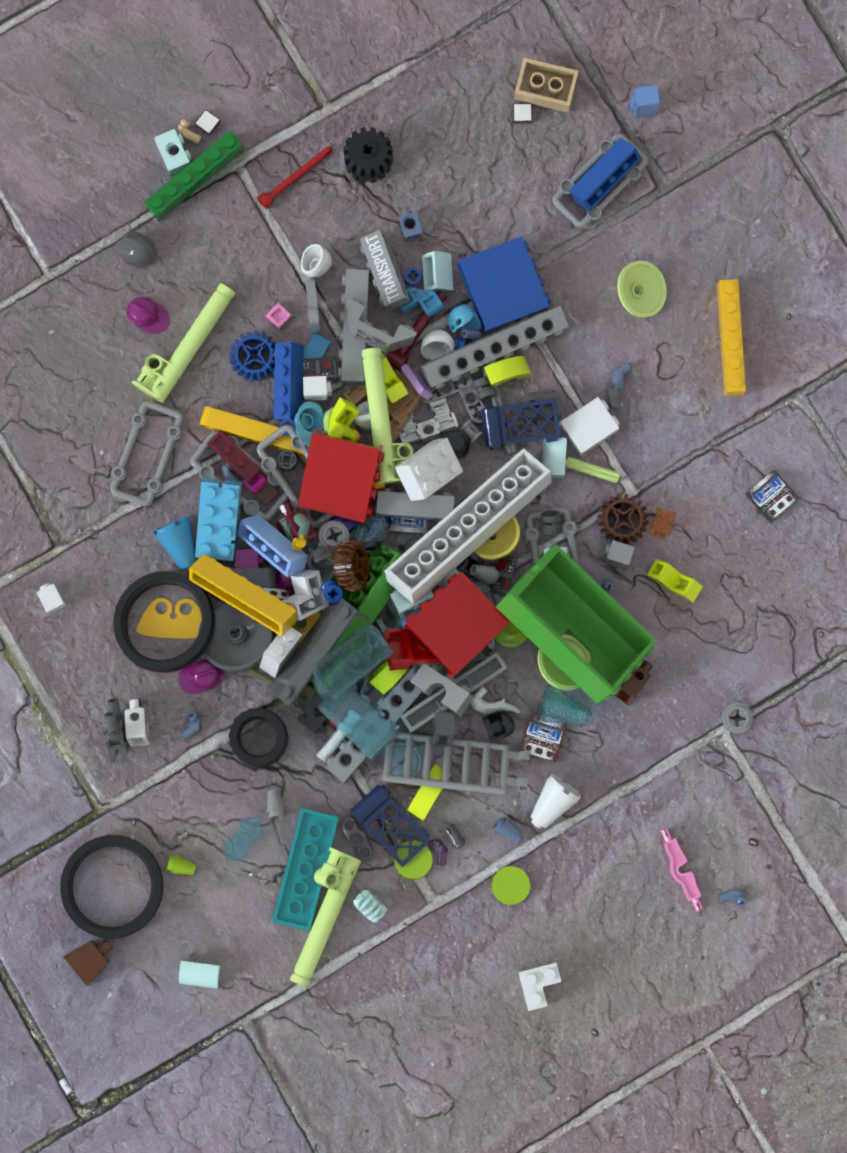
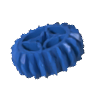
(241, 345)

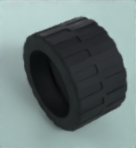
(235, 740)

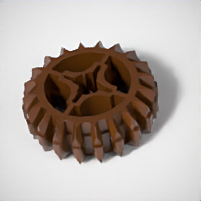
(629, 526)
(351, 565)

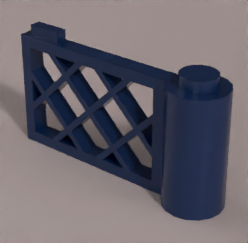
(495, 424)
(374, 804)

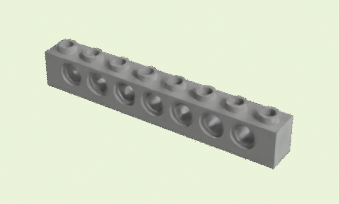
(431, 369)
(344, 772)

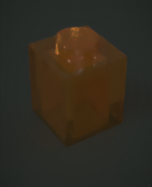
(662, 523)

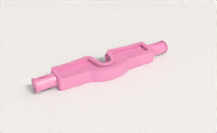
(686, 879)

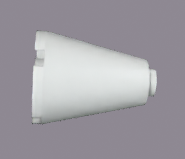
(553, 801)

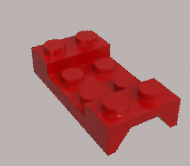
(407, 649)

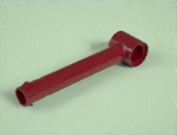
(399, 357)

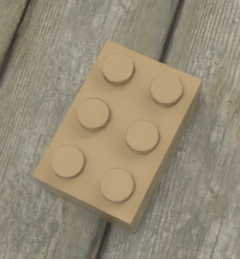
(546, 85)

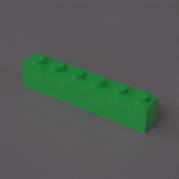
(194, 175)

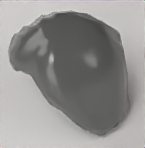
(137, 249)

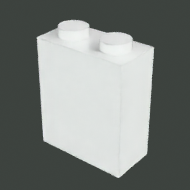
(590, 426)
(280, 651)

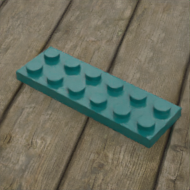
(307, 854)

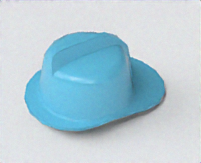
(308, 420)

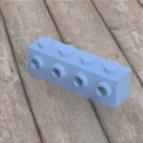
(272, 545)

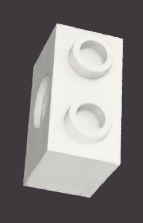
(317, 389)

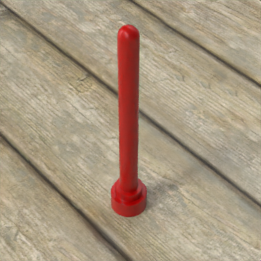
(267, 198)

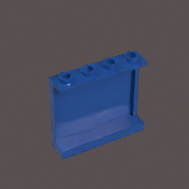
(503, 284)

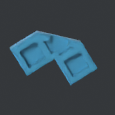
(426, 298)
(316, 347)

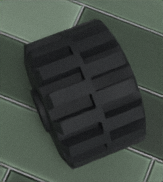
(366, 165)

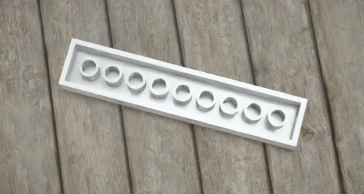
(468, 526)

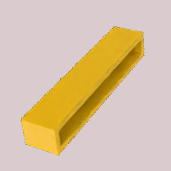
(731, 338)
(243, 594)

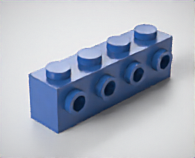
(605, 174)
(288, 380)

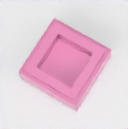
(278, 316)

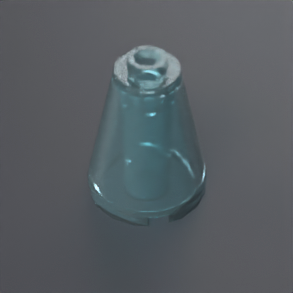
(562, 708)

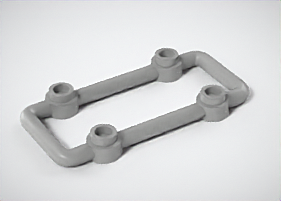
(595, 214)
(270, 464)
(154, 485)
(250, 507)
(568, 529)

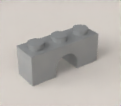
(456, 697)

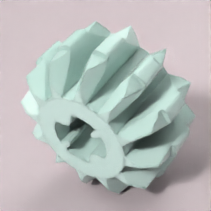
(370, 905)

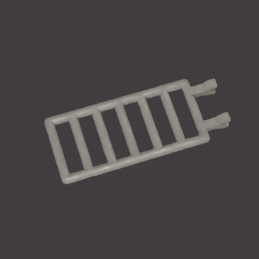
(507, 756)

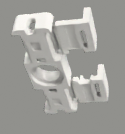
(443, 423)

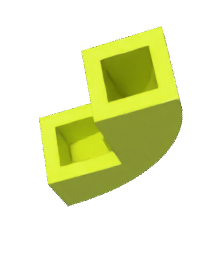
(507, 369)
(394, 387)
(341, 419)
(674, 581)
(384, 679)
(426, 795)

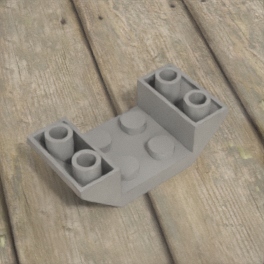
(377, 338)

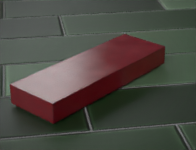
(234, 456)

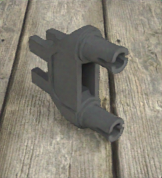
(115, 731)

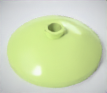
(649, 289)
(553, 673)

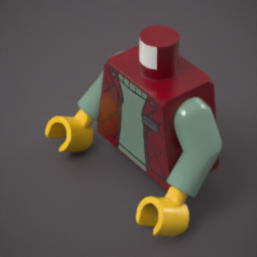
(295, 526)

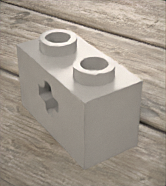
(618, 554)

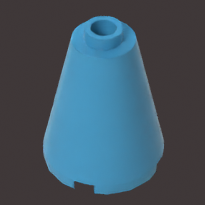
(178, 542)

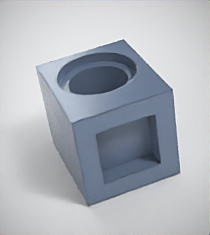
(414, 233)

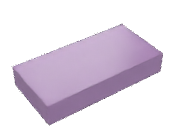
(416, 381)

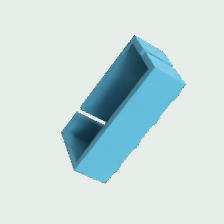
(218, 519)

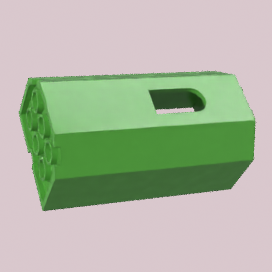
(563, 598)

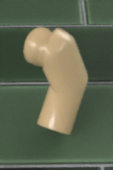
(186, 133)

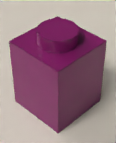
(248, 559)

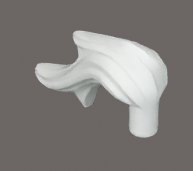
(490, 707)

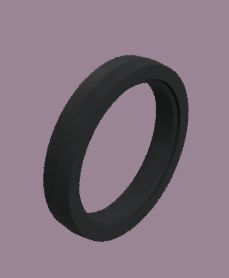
(126, 602)
(71, 867)

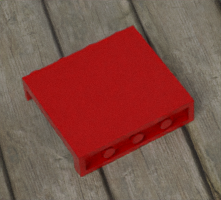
(340, 477)
(457, 623)

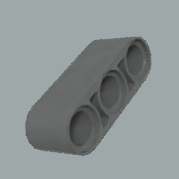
(258, 576)

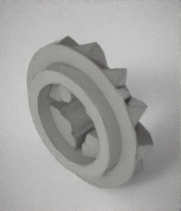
(336, 527)
(742, 725)

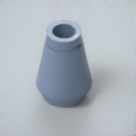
(507, 830)

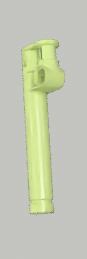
(161, 380)
(380, 417)
(337, 876)

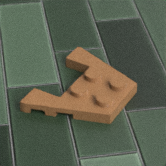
(399, 411)

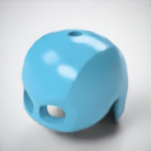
(463, 318)

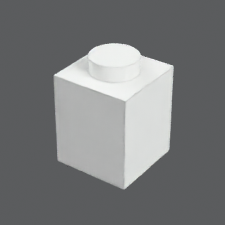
(51, 598)

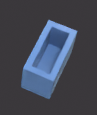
(645, 101)

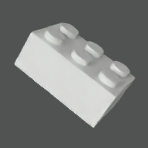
(428, 469)

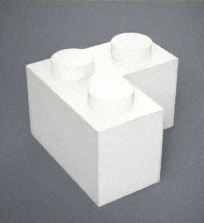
(308, 595)
(534, 980)

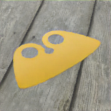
(162, 626)

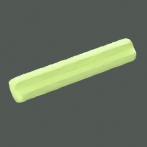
(591, 469)

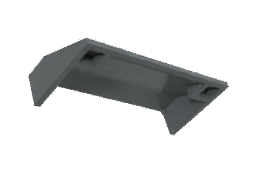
(313, 648)

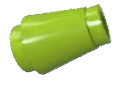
(179, 865)

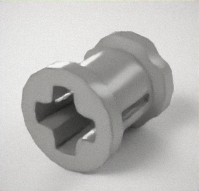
(471, 431)

